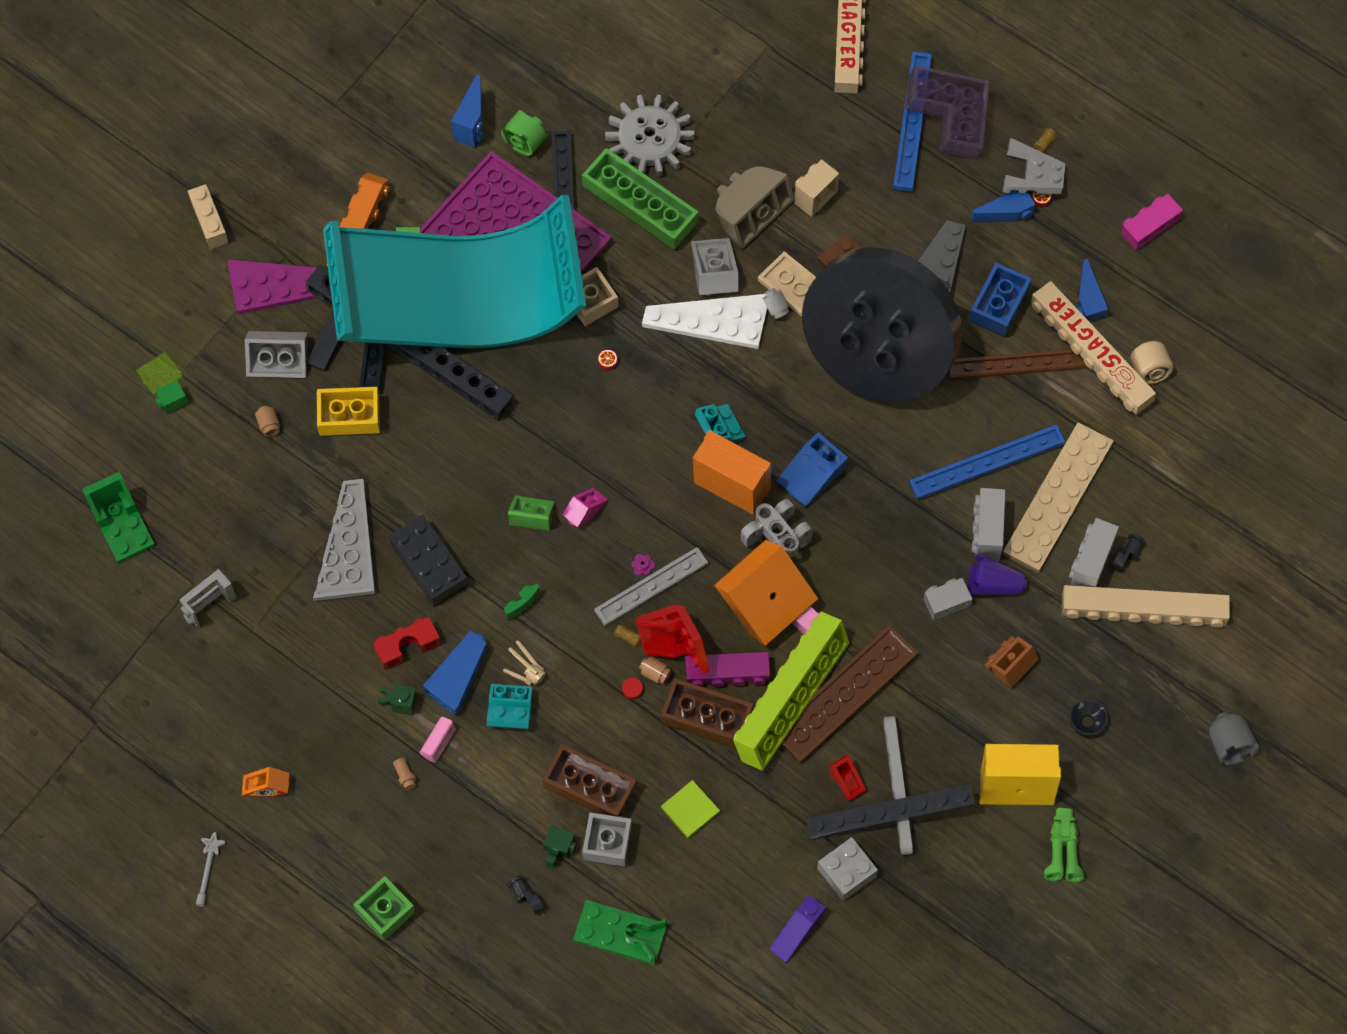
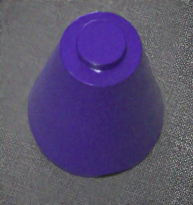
(993, 578)

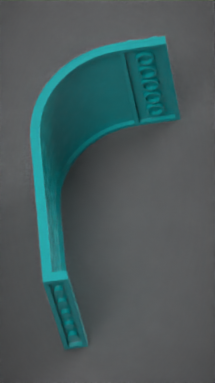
(456, 287)

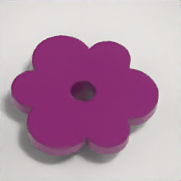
(640, 569)

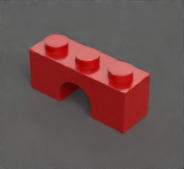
(420, 632)

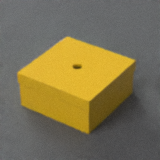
(1019, 774)

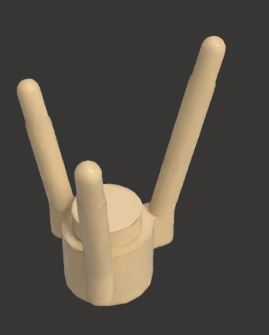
(534, 673)

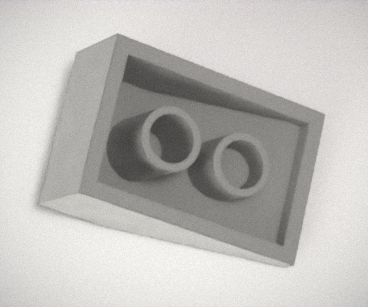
(714, 266)

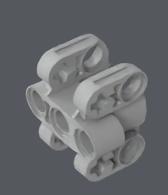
(795, 538)

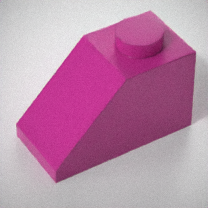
(584, 507)

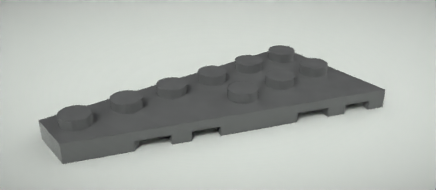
(944, 250)

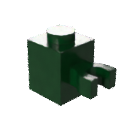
(401, 699)
(558, 843)

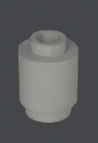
(776, 303)

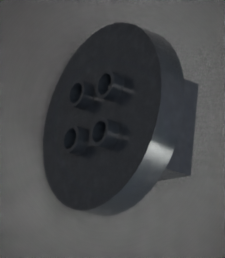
(882, 324)

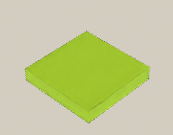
(690, 809)

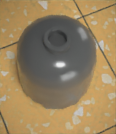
(1232, 738)

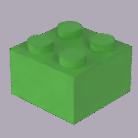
(384, 908)

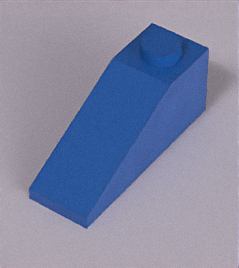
(1007, 208)
(1090, 299)

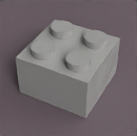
(607, 839)
(847, 869)

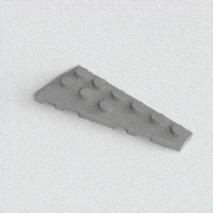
(347, 556)

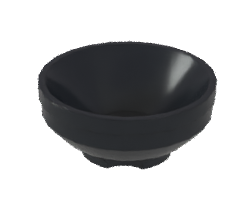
(1089, 708)

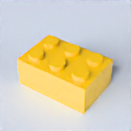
(348, 411)

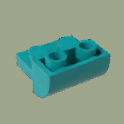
(720, 421)
(509, 706)

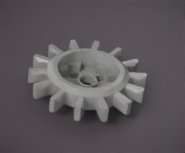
(648, 151)

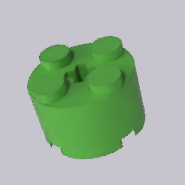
(524, 133)

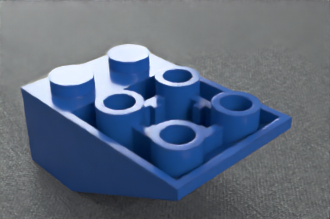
(812, 469)

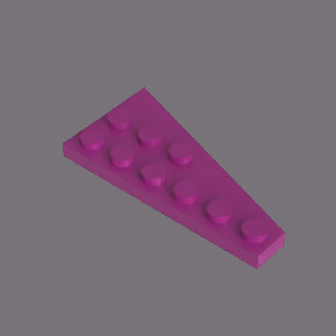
(268, 285)

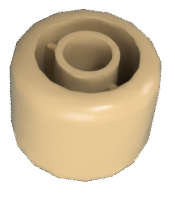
(1152, 362)

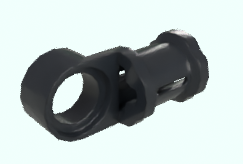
(1130, 551)
(523, 893)

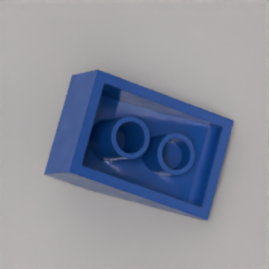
(468, 119)

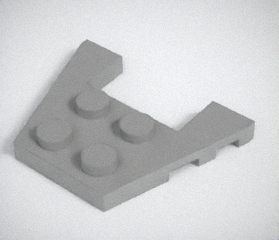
(1041, 173)

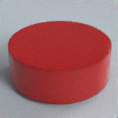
(632, 688)

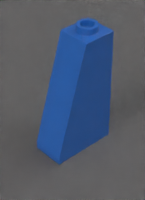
(456, 674)

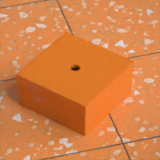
(731, 472)
(766, 591)

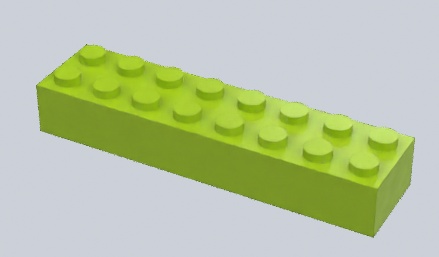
(791, 691)

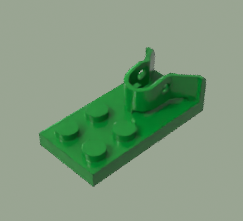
(620, 932)

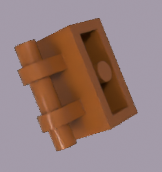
(1011, 660)

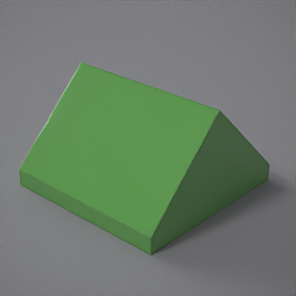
(531, 513)

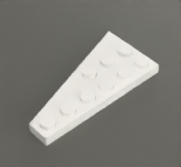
(721, 320)

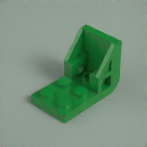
(118, 517)

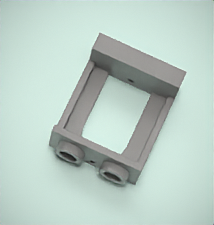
(223, 587)

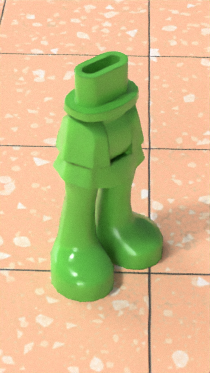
(1064, 834)

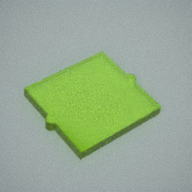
(159, 372)

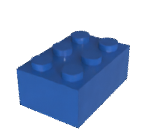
(1000, 299)

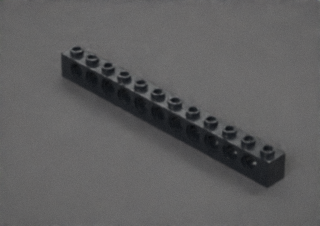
(428, 362)

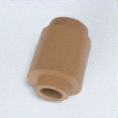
(267, 421)
(655, 670)

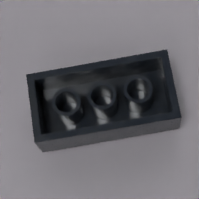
(428, 560)

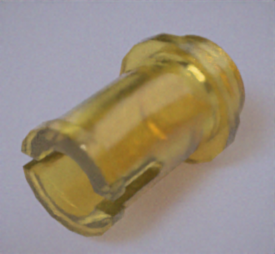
(1047, 136)
(627, 635)

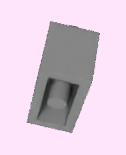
(947, 598)

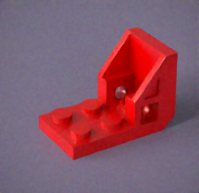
(672, 634)

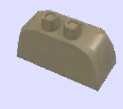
(752, 202)

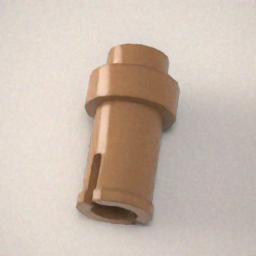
(406, 778)

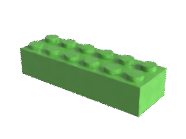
(640, 198)

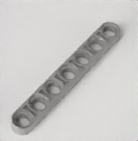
(897, 780)

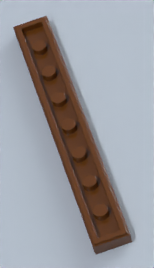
(1016, 364)

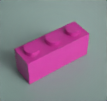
(1151, 221)

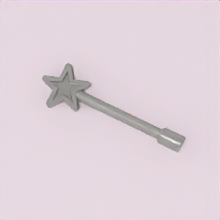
(211, 848)

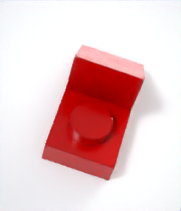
(847, 777)

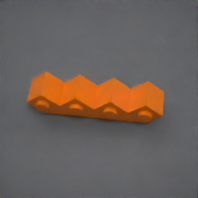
(364, 205)

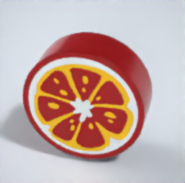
(1041, 199)
(607, 359)

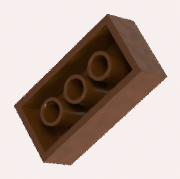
(704, 712)
(589, 783)

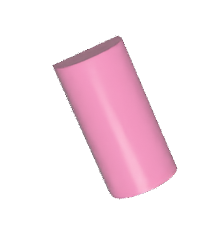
(438, 739)

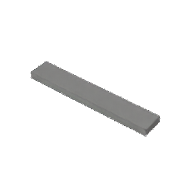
(651, 587)

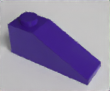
(798, 928)

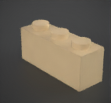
(208, 217)

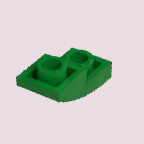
(527, 597)

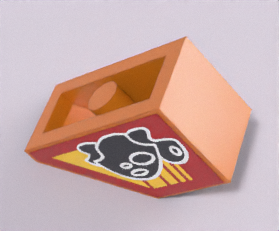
(266, 783)

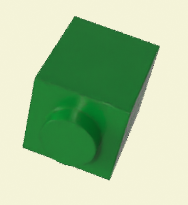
(171, 397)

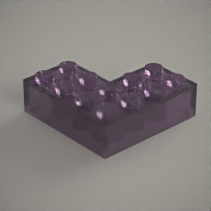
(958, 101)

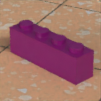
(730, 669)

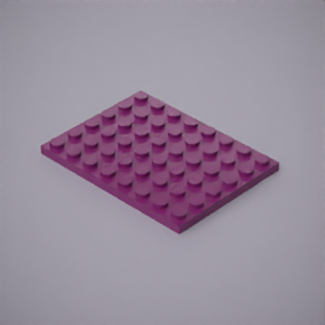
(501, 198)

